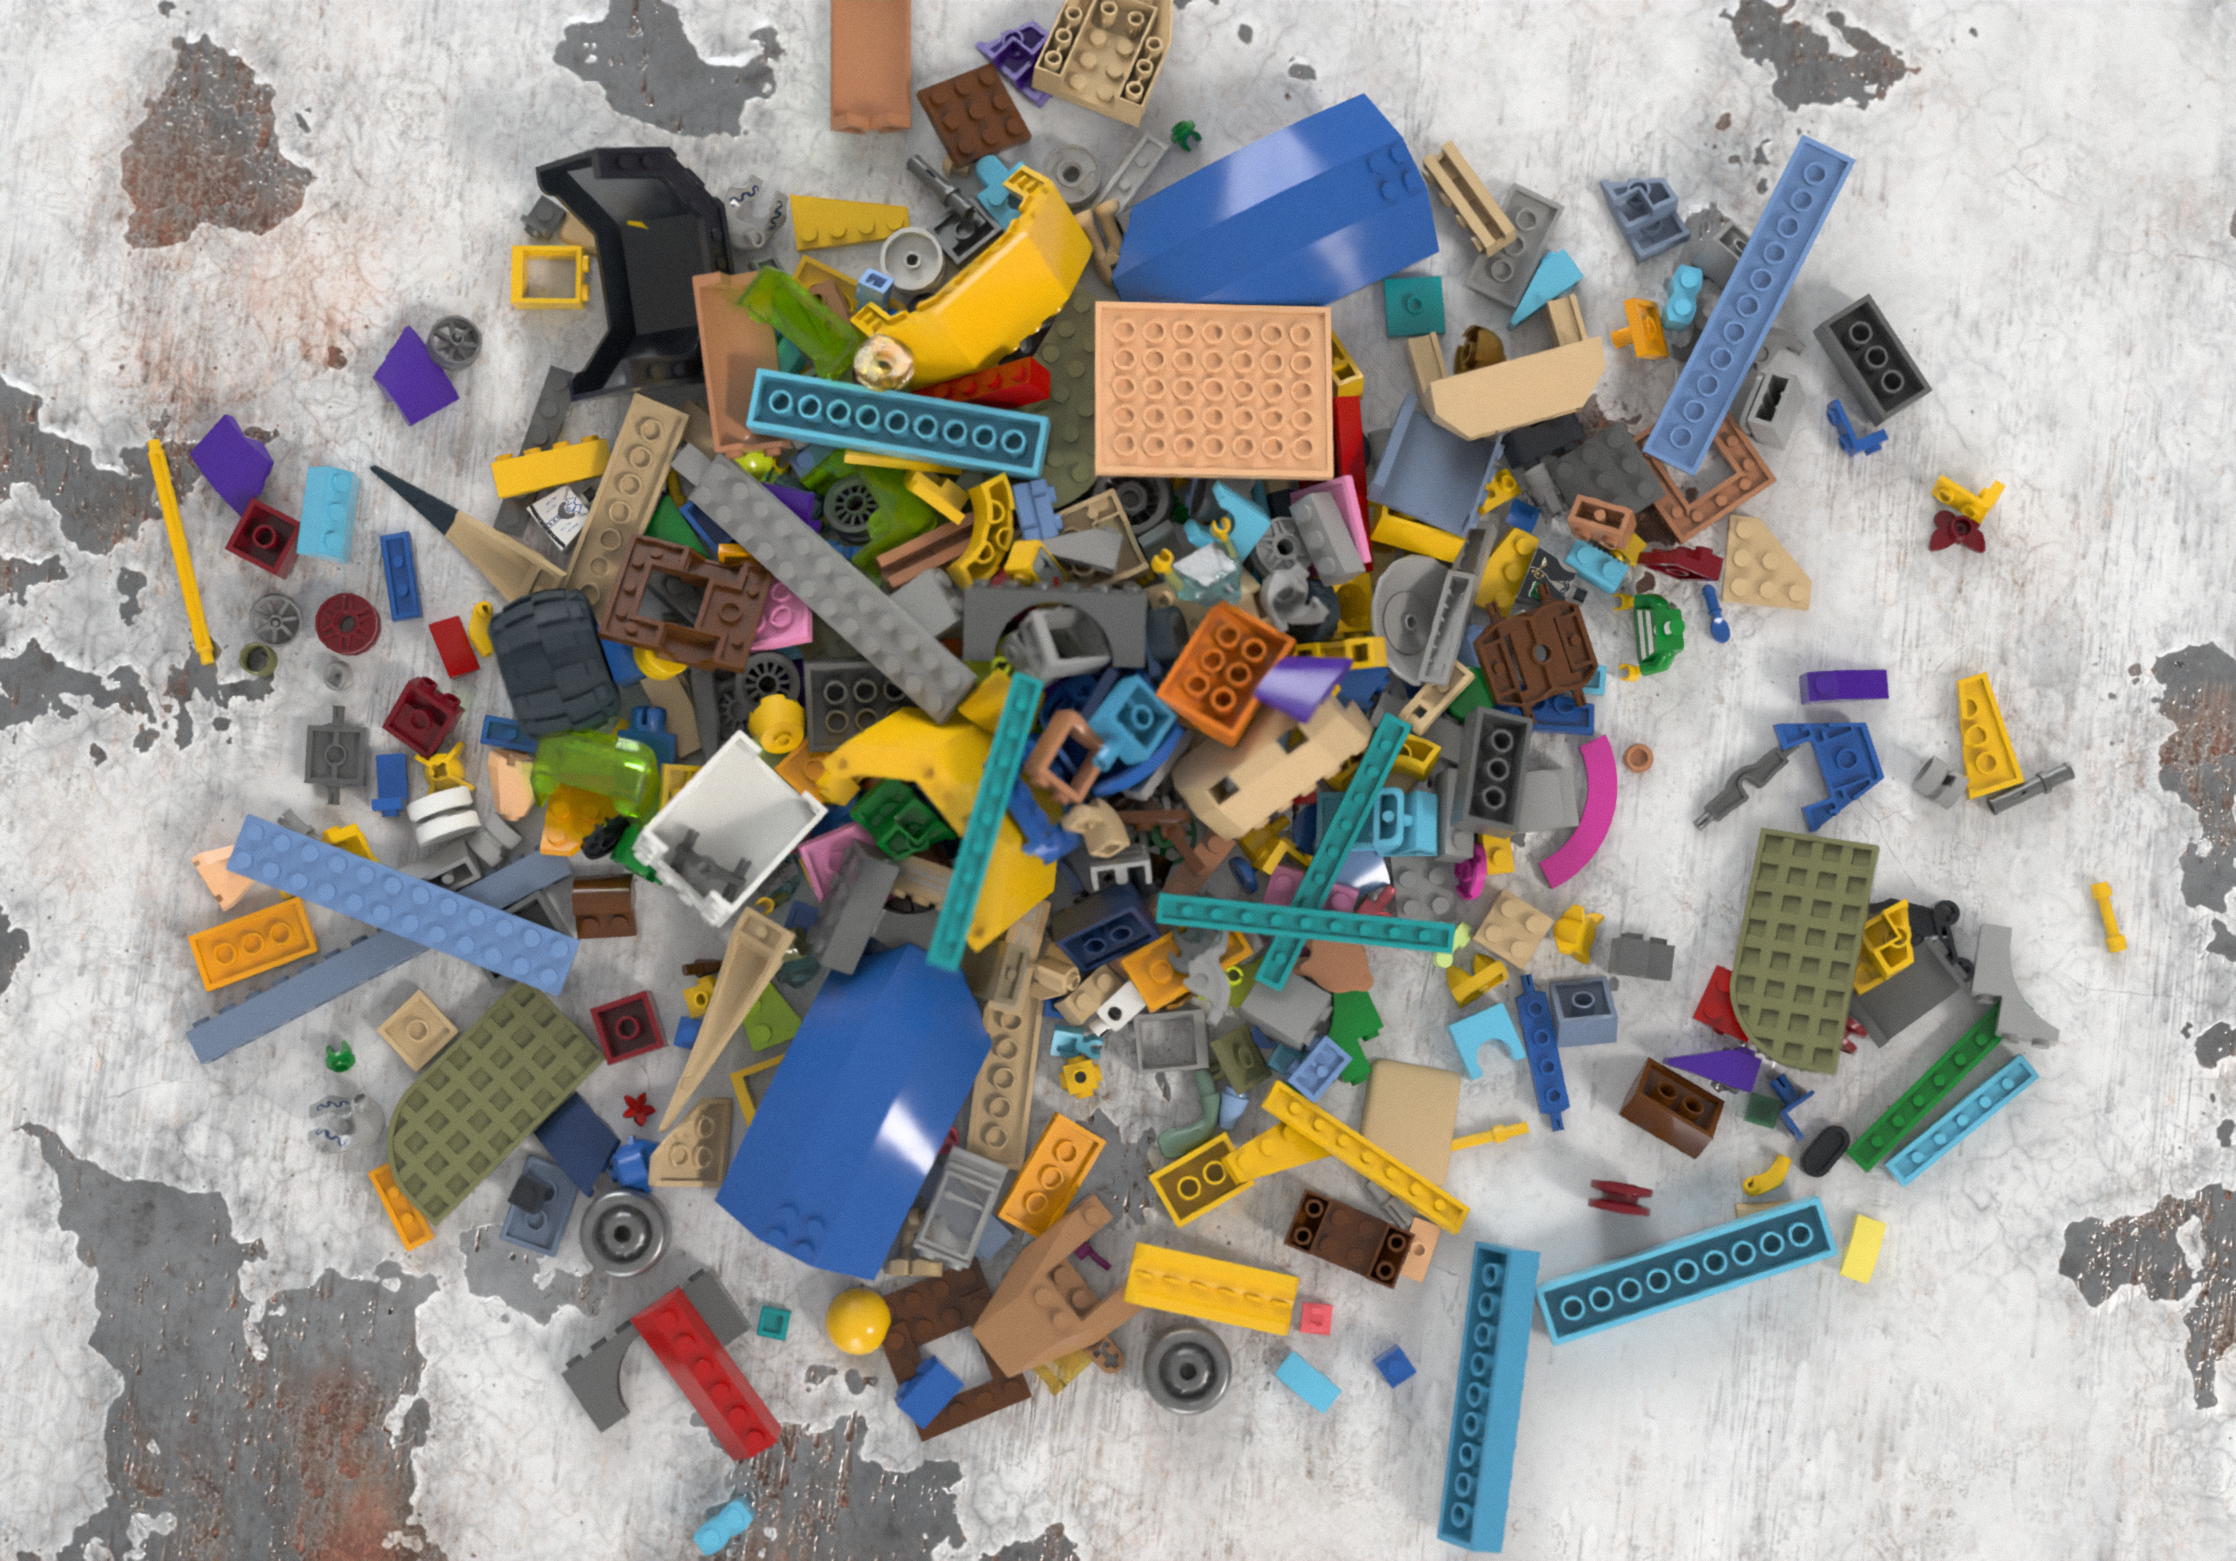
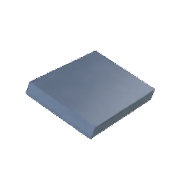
(545, 1229)

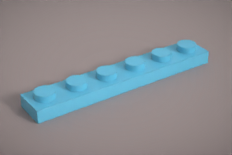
(1961, 1120)

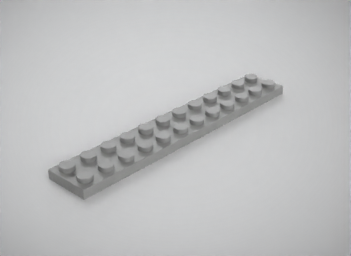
(833, 588)

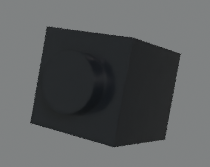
(530, 1193)

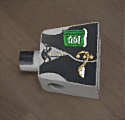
(1558, 574)

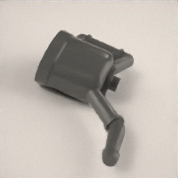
(1206, 508)

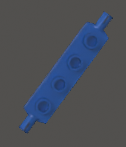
(1542, 1052)

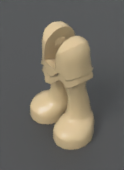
(1106, 214)

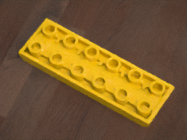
(1211, 1289)

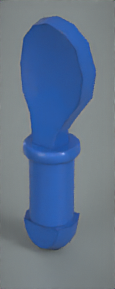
(1719, 627)

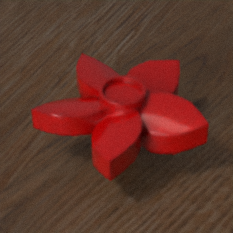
(638, 1109)

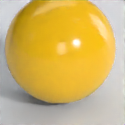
(857, 1320)

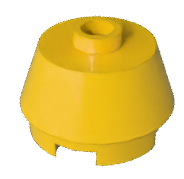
(777, 724)

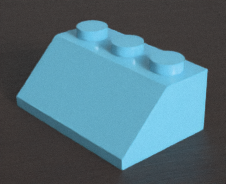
(328, 514)

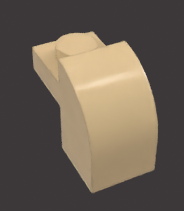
(1100, 827)

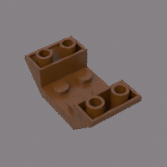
(1349, 1238)

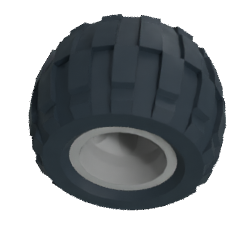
(554, 663)

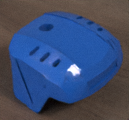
(1075, 694)

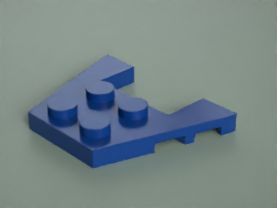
(1844, 760)

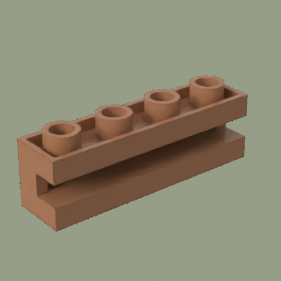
(929, 551)

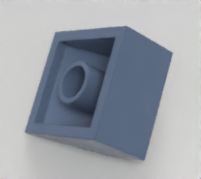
(1583, 1012)

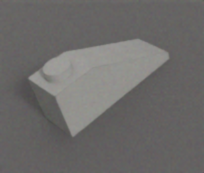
(1088, 549)

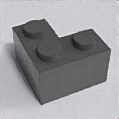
(1641, 958)

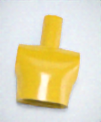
(1255, 839)

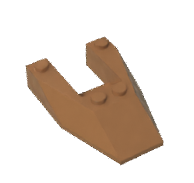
(1045, 1304)

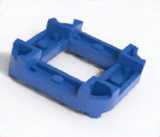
(1044, 841)

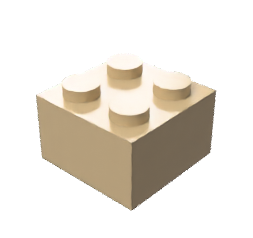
(1511, 929)

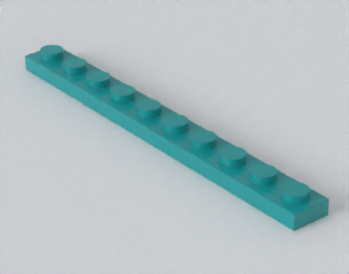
(984, 822)
(1337, 842)
(1305, 923)

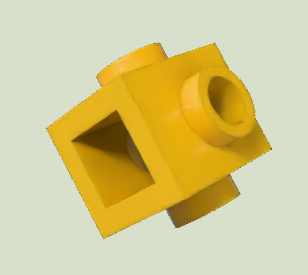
(700, 995)
(1076, 1065)

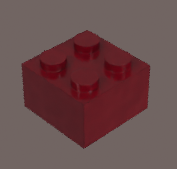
(266, 539)
(629, 1027)

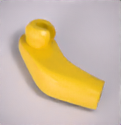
(478, 628)
(1769, 1180)

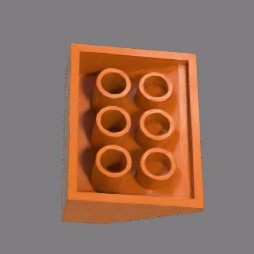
(1221, 671)

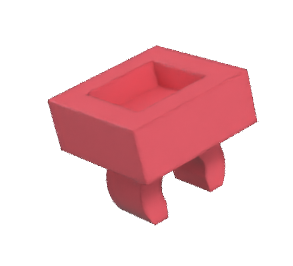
(1316, 1318)

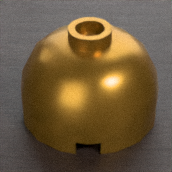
(1479, 350)

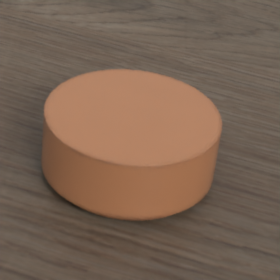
(1638, 758)

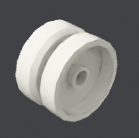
(911, 244)
(443, 816)

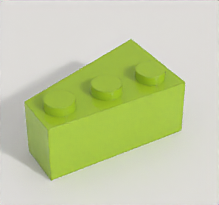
(771, 1020)

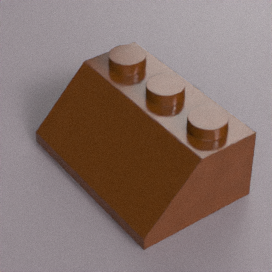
(1672, 1108)

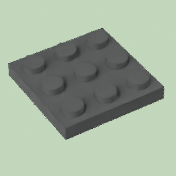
(1609, 470)

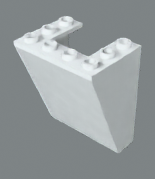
(739, 813)

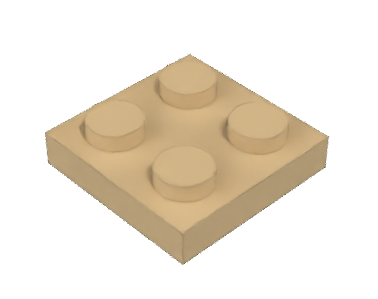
(418, 1030)

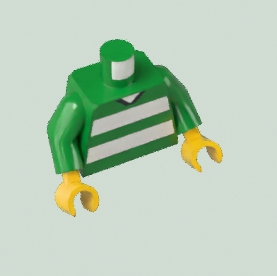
(1657, 632)

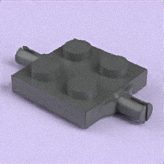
(336, 755)

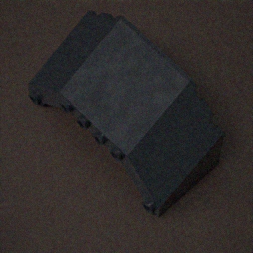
(642, 271)

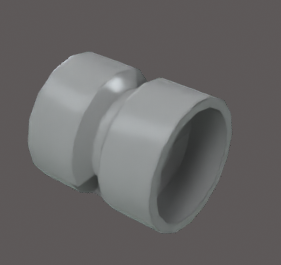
(1940, 782)
(494, 839)

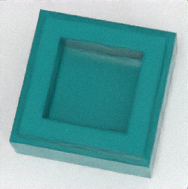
(773, 1322)

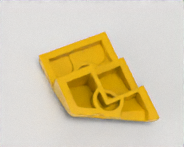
(938, 493)
(987, 701)
(1884, 948)

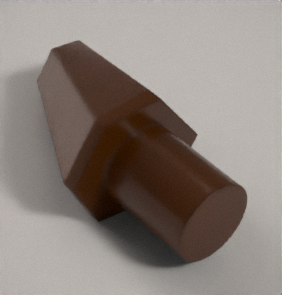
(702, 967)

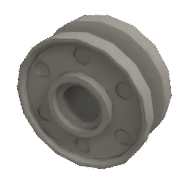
(1075, 160)
(1265, 555)

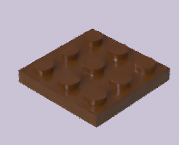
(974, 115)

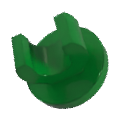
(1182, 131)
(1179, 512)
(341, 1060)

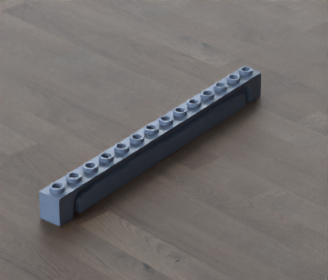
(360, 963)

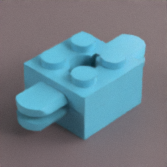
(995, 198)

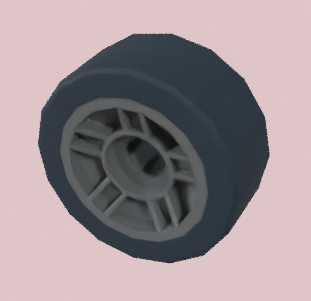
(1166, 634)

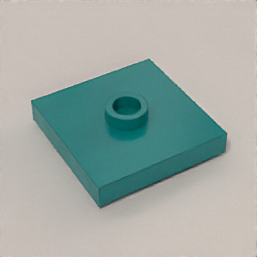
(1414, 306)

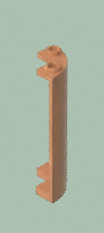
(870, 66)
(731, 354)

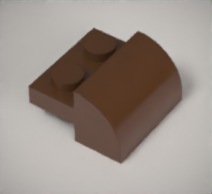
(604, 906)

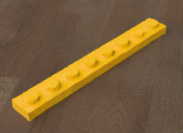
(1365, 1157)

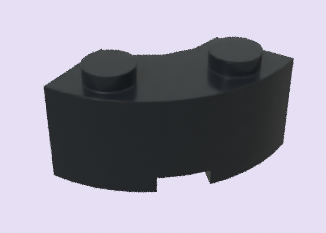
(1535, 441)

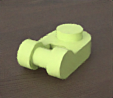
(1461, 938)

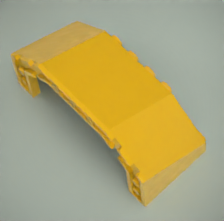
(997, 295)
(949, 769)

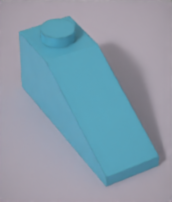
(1552, 280)

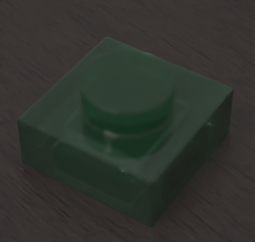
(1762, 1110)

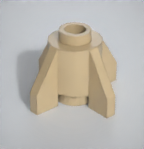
(1055, 974)

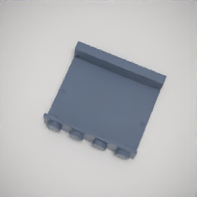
(1434, 472)

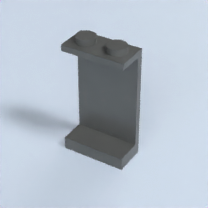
(1909, 993)

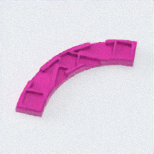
(1596, 815)

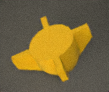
(445, 770)
(1576, 932)

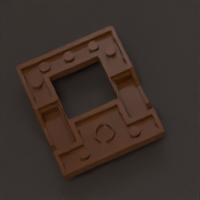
(726, 617)
(935, 1310)

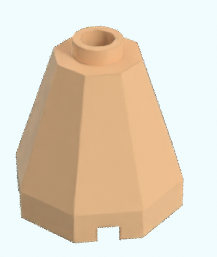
(511, 782)
(224, 884)

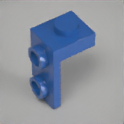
(1847, 440)
(392, 785)

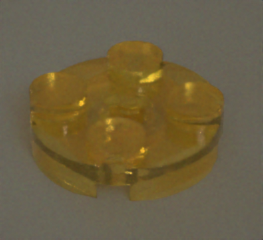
(885, 348)

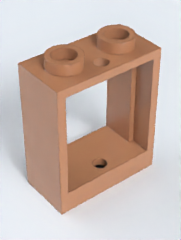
(1061, 724)

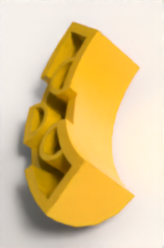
(991, 531)
(1415, 759)

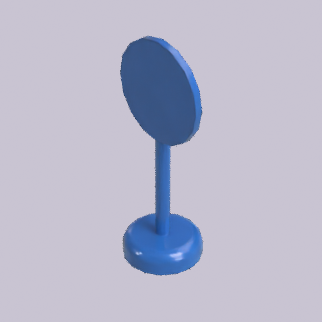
(1303, 832)

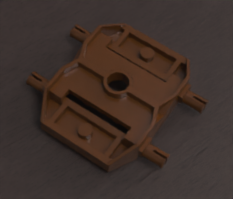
(1568, 649)

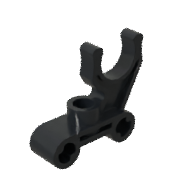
(1927, 923)

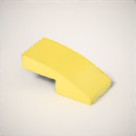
(1863, 1249)

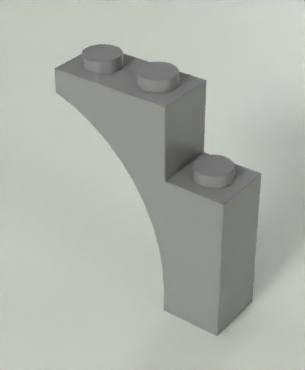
(1995, 982)

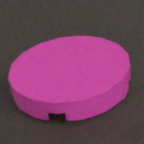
(1471, 874)

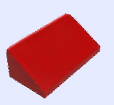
(454, 647)

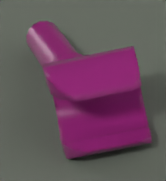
(1085, 1250)

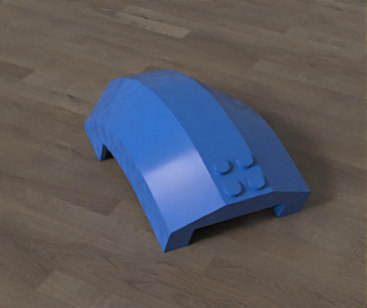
(1284, 219)
(858, 1112)

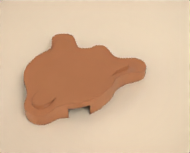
(1336, 966)

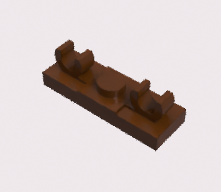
(1146, 819)

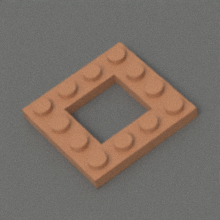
(1749, 479)

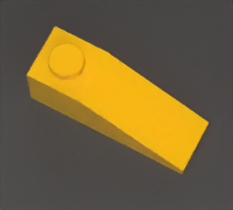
(1346, 376)

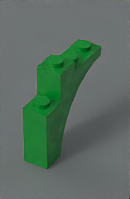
(1351, 1019)

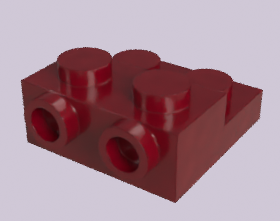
(1684, 563)
(423, 716)

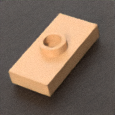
(1421, 1249)

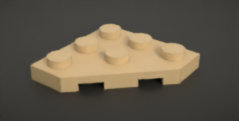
(1760, 568)
(695, 1149)

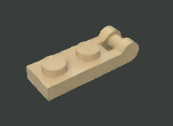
(1435, 699)

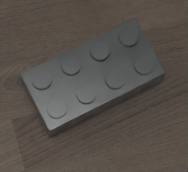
(1872, 360)
(1491, 772)
(852, 906)

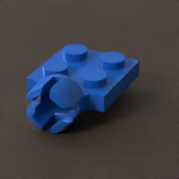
(649, 728)

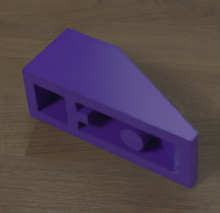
(1843, 686)
(1727, 1067)

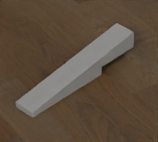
(1456, 605)

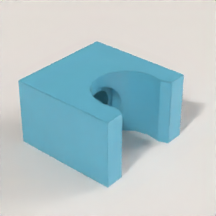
(1246, 520)
(1475, 1029)

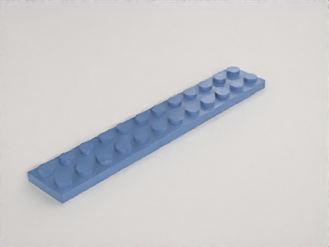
(1748, 305)
(403, 904)

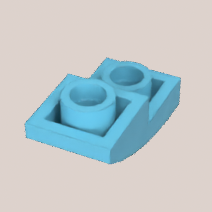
(1308, 1382)

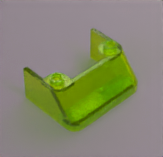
(803, 320)
(900, 514)
(600, 765)

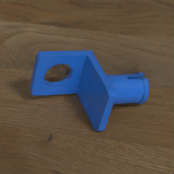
(1791, 1100)

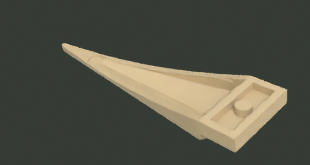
(746, 970)

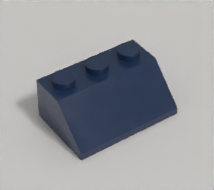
(1104, 927)

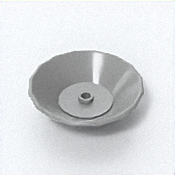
(1405, 612)

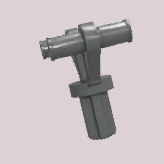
(705, 868)

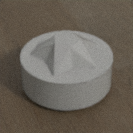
(338, 676)

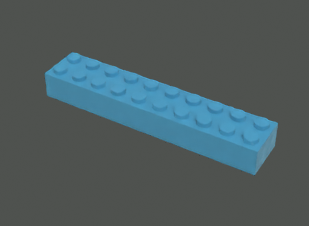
(1488, 1397)

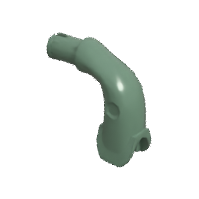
(1176, 1141)

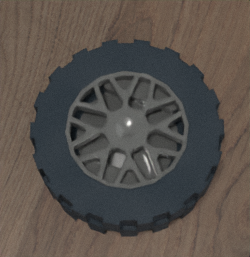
(1318, 631)

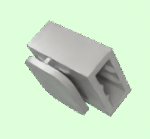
(1772, 408)
(932, 603)
(1548, 801)
(1289, 1014)

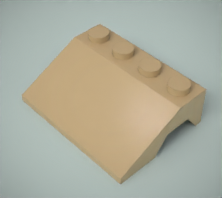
(1095, 513)

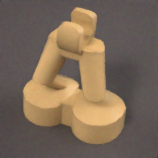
(904, 1264)

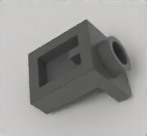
(543, 219)

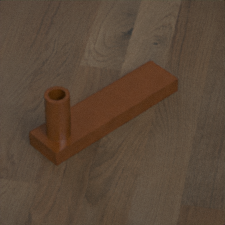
(1120, 803)

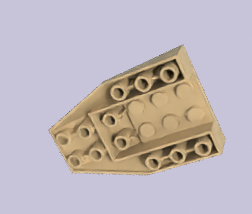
(1106, 55)

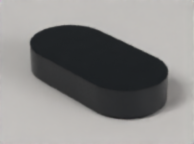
(1824, 1151)

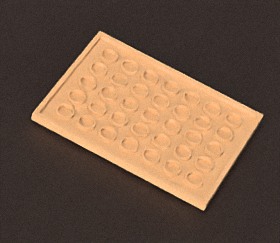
(1213, 391)

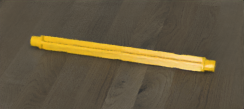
(180, 551)

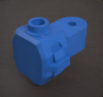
(632, 1164)

